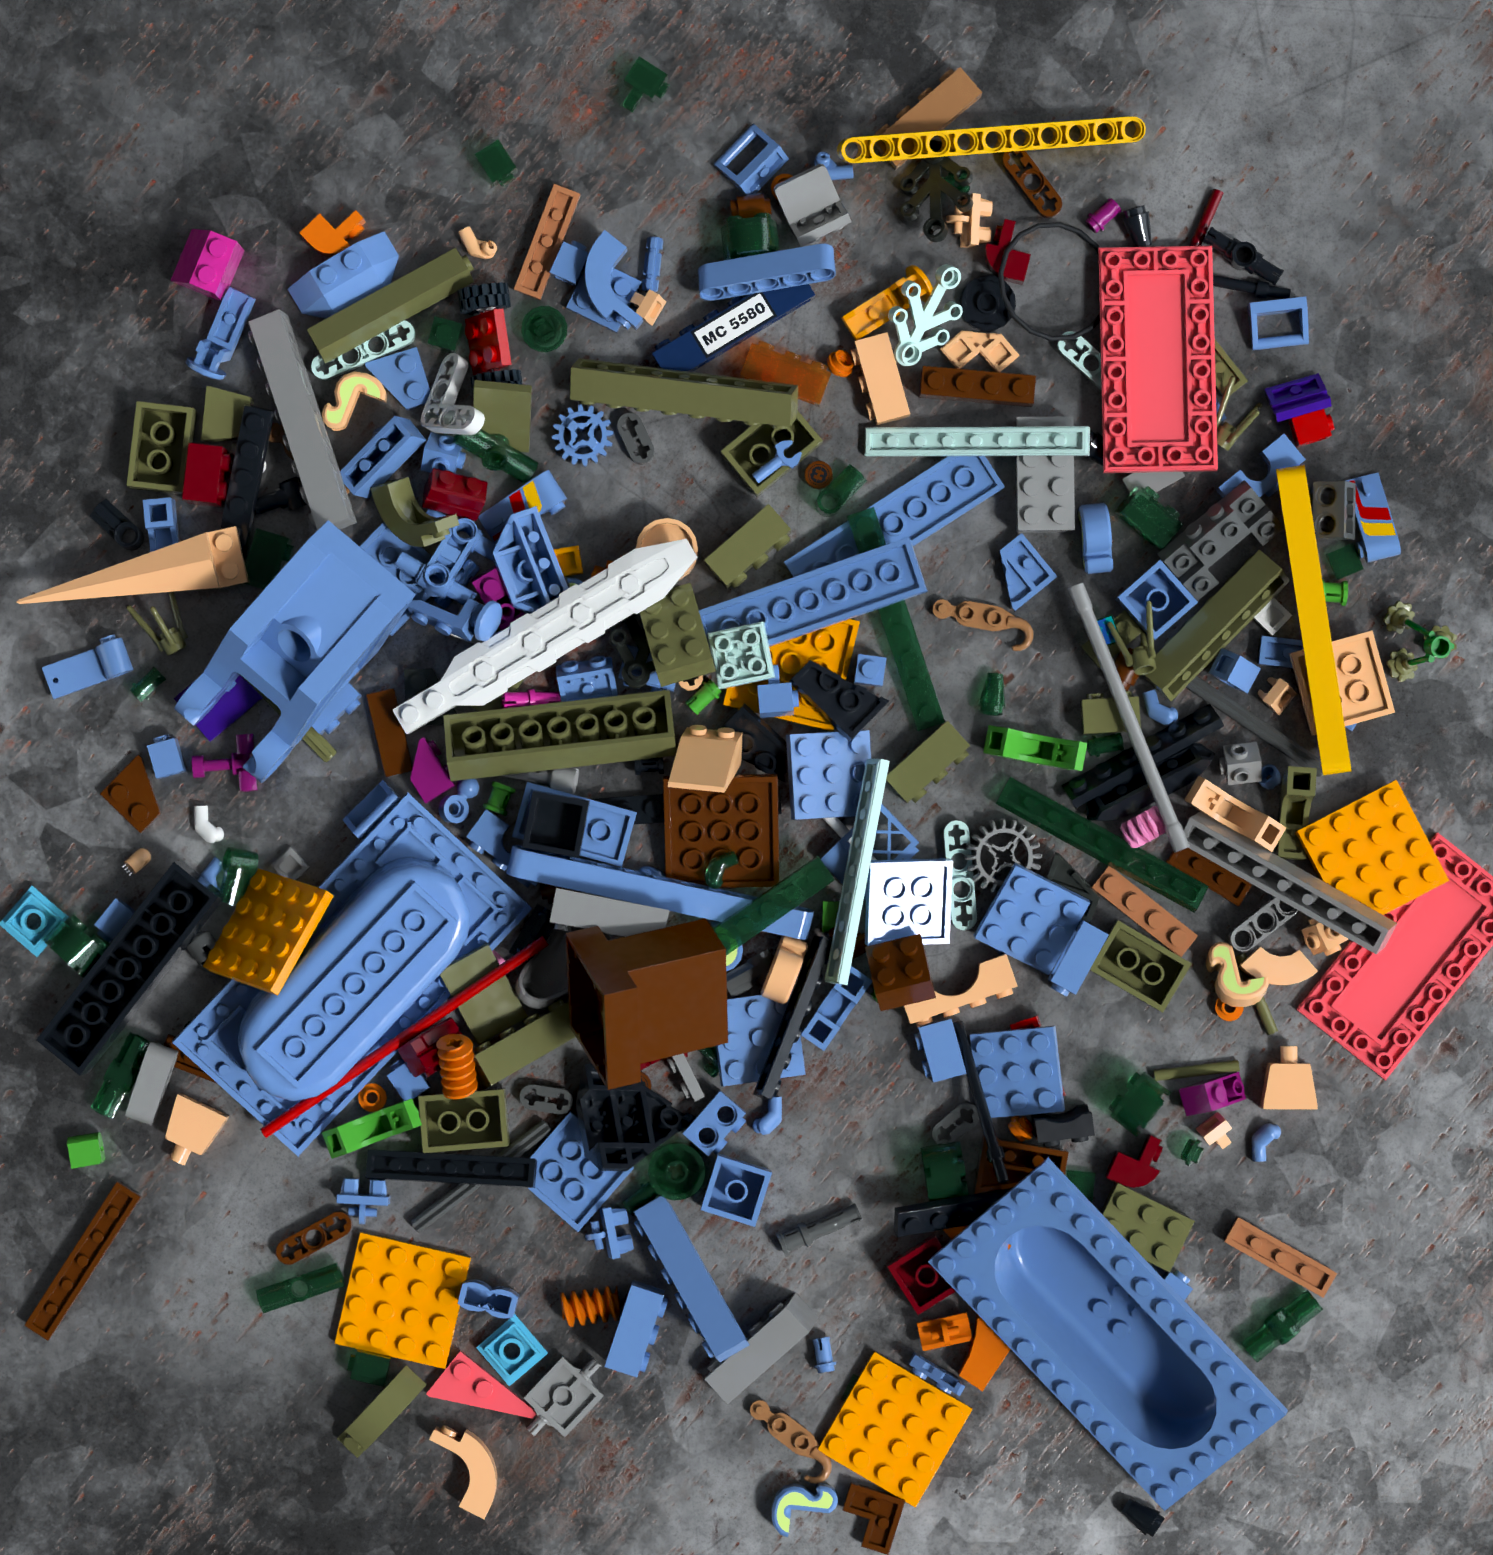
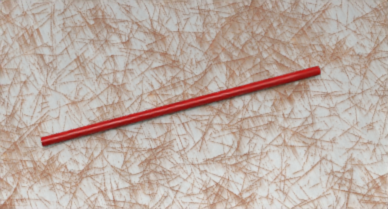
(409, 1033)

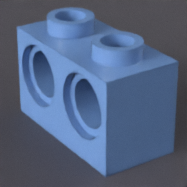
(709, 1119)

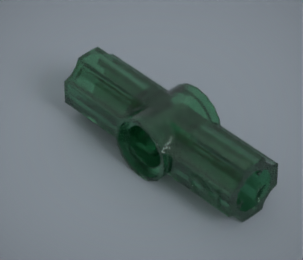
(498, 454)
(121, 1075)
(283, 1294)
(1282, 1326)

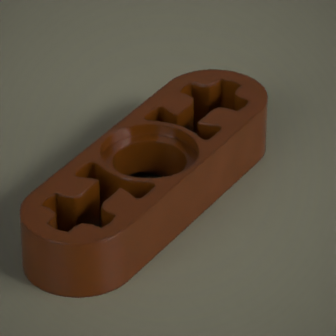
(1050, 194)
(298, 1254)

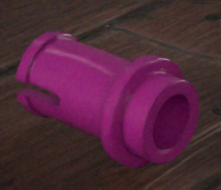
(1102, 216)

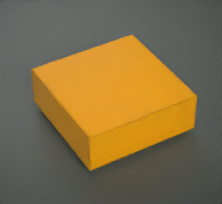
(569, 560)

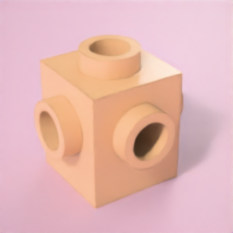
(1322, 938)

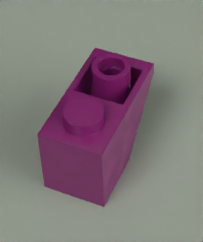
(491, 588)
(428, 772)
(1212, 1094)

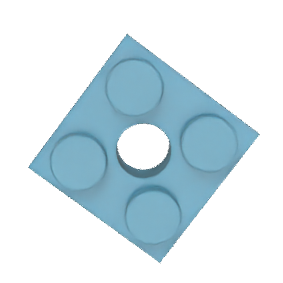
(16, 920)
(512, 1332)

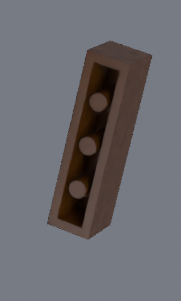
(977, 386)

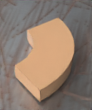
(1280, 970)

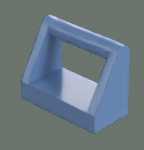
(760, 169)
(1274, 307)
(371, 810)

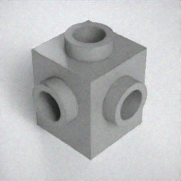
(1241, 763)

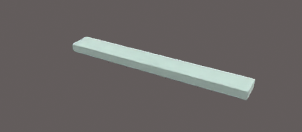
(977, 441)
(856, 871)

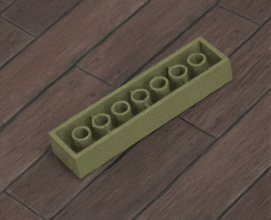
(559, 735)

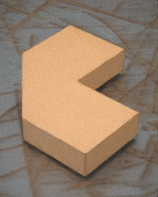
(969, 344)

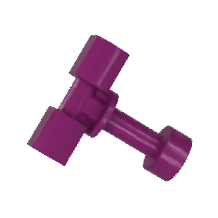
(245, 746)

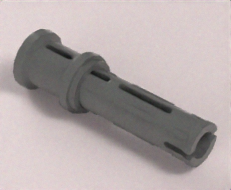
(807, 1233)

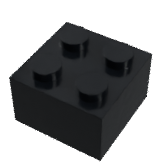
(556, 823)

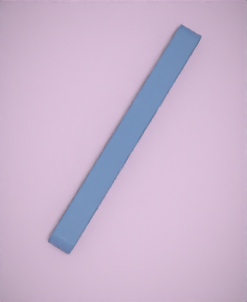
(645, 889)

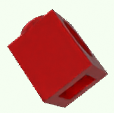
(1311, 427)

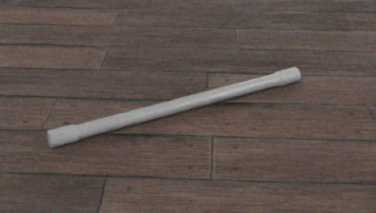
(1172, 826)

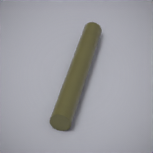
(1261, 1006)
(1196, 1070)

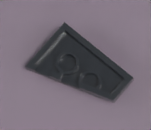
(839, 701)
(760, 743)

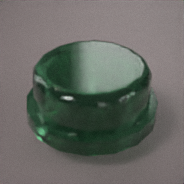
(544, 329)

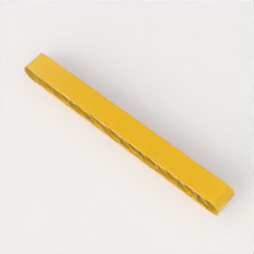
(1005, 140)
(1313, 620)

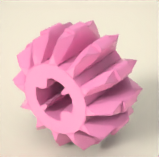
(1143, 827)

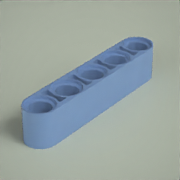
(766, 272)

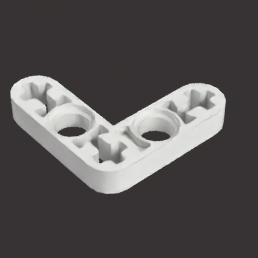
(437, 406)

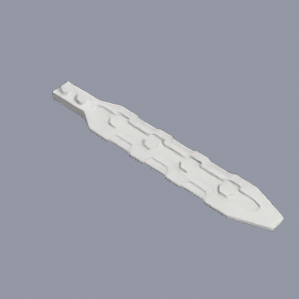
(552, 631)

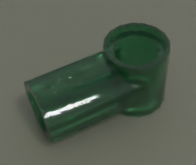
(841, 489)
(237, 868)

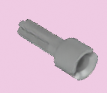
(559, 779)

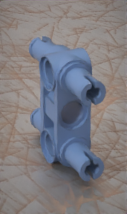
(448, 561)

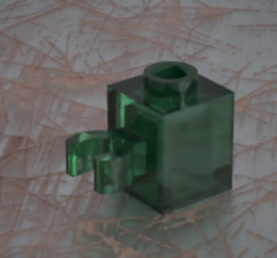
(645, 82)

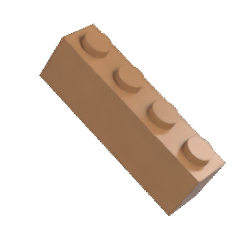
(934, 111)

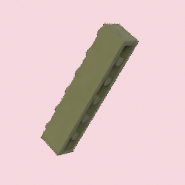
(1216, 624)

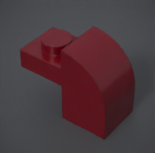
(1017, 261)
(1137, 1171)

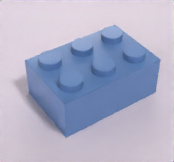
(636, 1329)

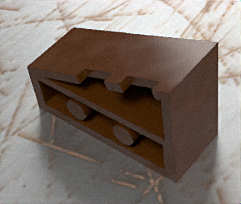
(1019, 1162)

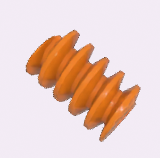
(457, 1066)
(590, 1306)

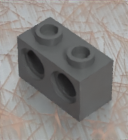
(1341, 509)

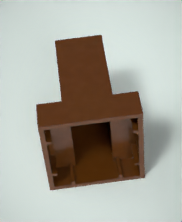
(646, 996)

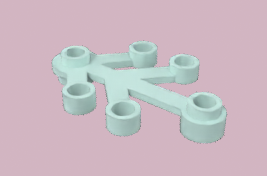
(924, 317)

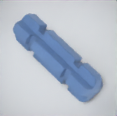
(652, 264)
(469, 569)

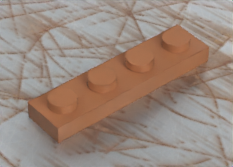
(547, 241)
(1144, 911)
(1280, 1257)

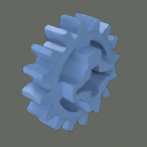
(573, 446)

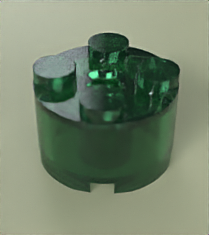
(749, 236)
(75, 945)
(1139, 1103)
(671, 1155)
(944, 1171)

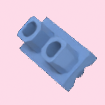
(376, 1196)
(614, 1244)

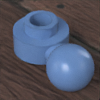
(466, 789)

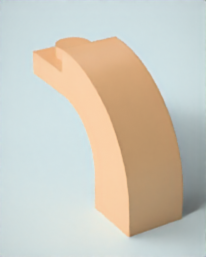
(1235, 814)
(480, 1466)

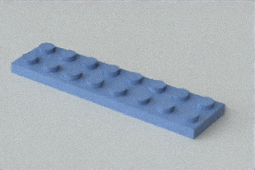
(911, 510)
(824, 594)

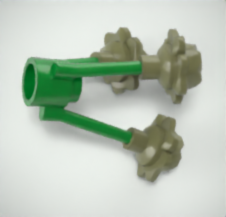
(1437, 643)

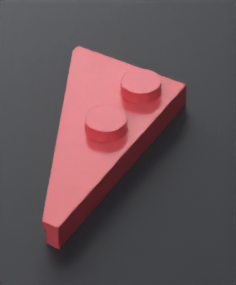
(472, 1385)

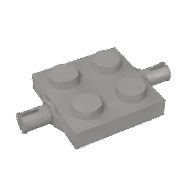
(563, 1396)

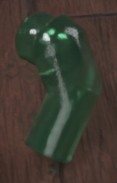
(716, 869)
(711, 1055)

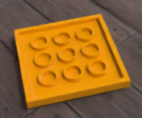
(827, 647)
(1374, 850)
(268, 931)
(402, 1300)
(894, 1429)

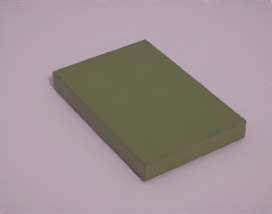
(505, 411)
(492, 1008)

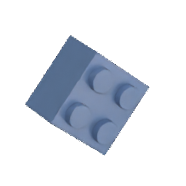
(1168, 599)
(736, 1190)

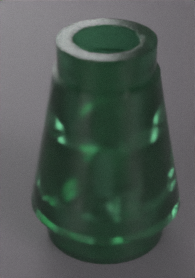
(993, 695)

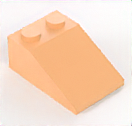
(706, 759)

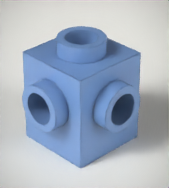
(442, 454)

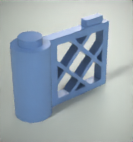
(837, 856)

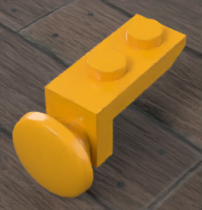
(875, 311)

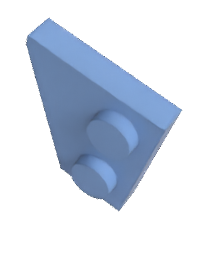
(403, 377)
(1024, 571)
(944, 1379)

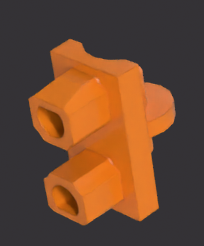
(944, 1331)

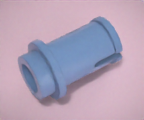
(823, 1355)

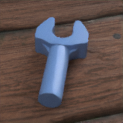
(778, 461)

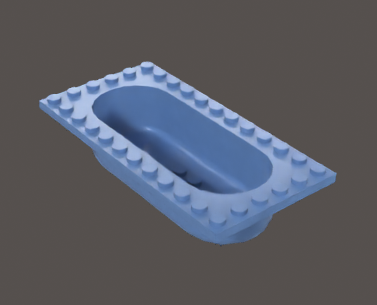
(370, 970)
(1107, 1335)

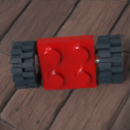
(488, 332)

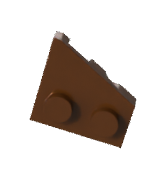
(133, 795)

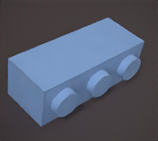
(381, 456)

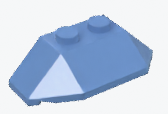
(346, 277)
(528, 562)

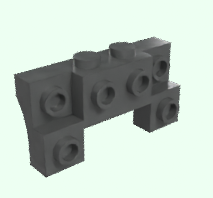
(1215, 535)

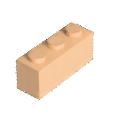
(880, 379)

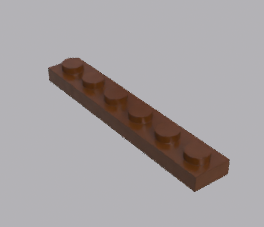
(83, 1260)

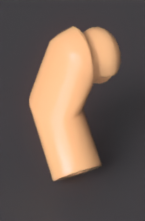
(475, 247)

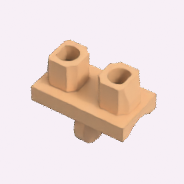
(968, 222)

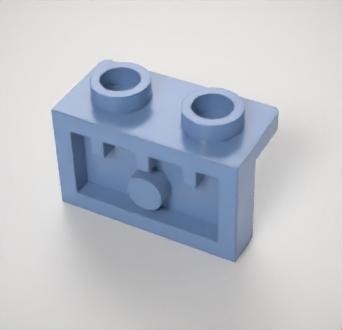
(586, 679)

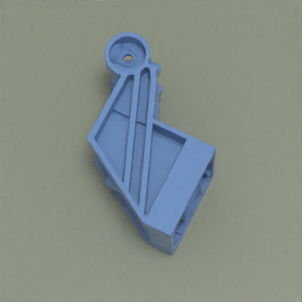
(303, 640)

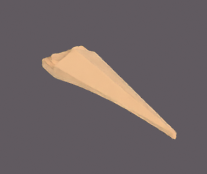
(196, 563)

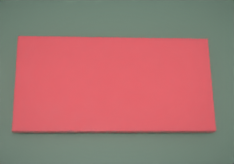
(1157, 359)
(1389, 998)

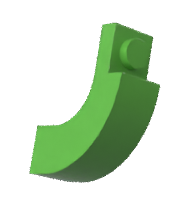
(1035, 748)
(371, 1128)

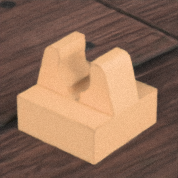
(648, 306)
(1278, 696)
(1215, 1130)

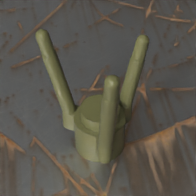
(1227, 433)
(171, 640)
(1143, 656)

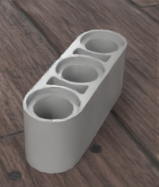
(1250, 925)
(151, 1083)

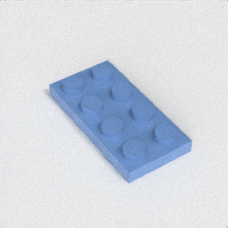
(605, 832)

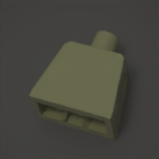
(223, 415)

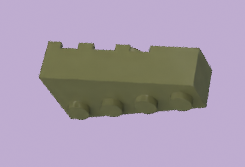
(524, 1045)

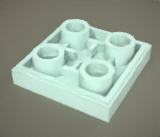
(741, 655)

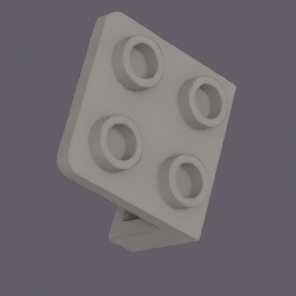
(811, 205)

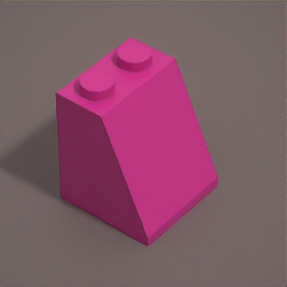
(208, 263)

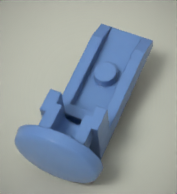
(223, 335)
(472, 619)

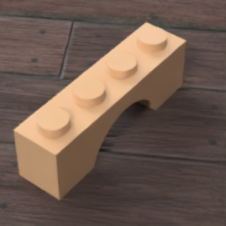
(992, 978)

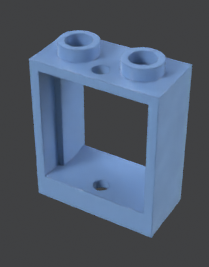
(1077, 958)

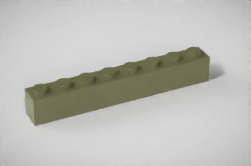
(684, 393)

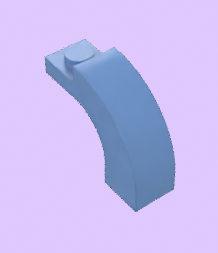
(598, 271)

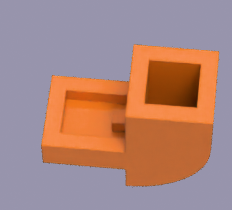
(331, 241)

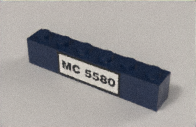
(729, 328)

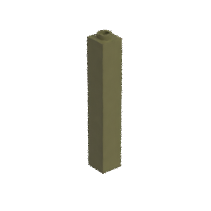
(391, 305)

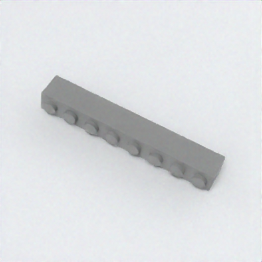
(301, 420)
(1289, 883)

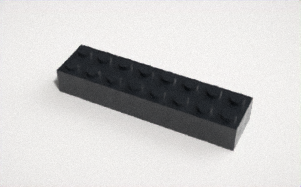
(131, 967)

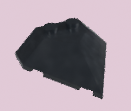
(623, 1122)

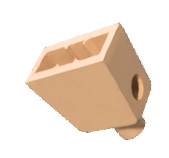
(1288, 1083)
(192, 1127)

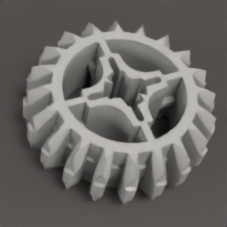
(983, 843)

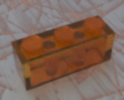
(770, 366)

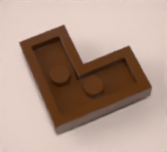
(881, 1510)

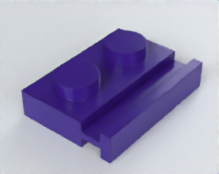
(1298, 397)

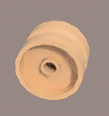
(666, 531)

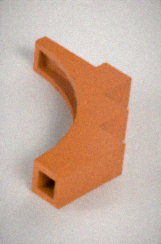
(986, 1349)

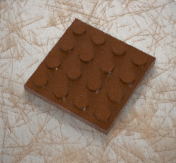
(714, 823)

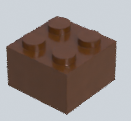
(900, 972)

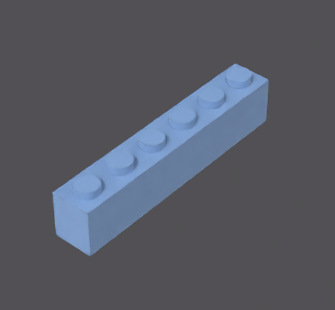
(691, 1278)

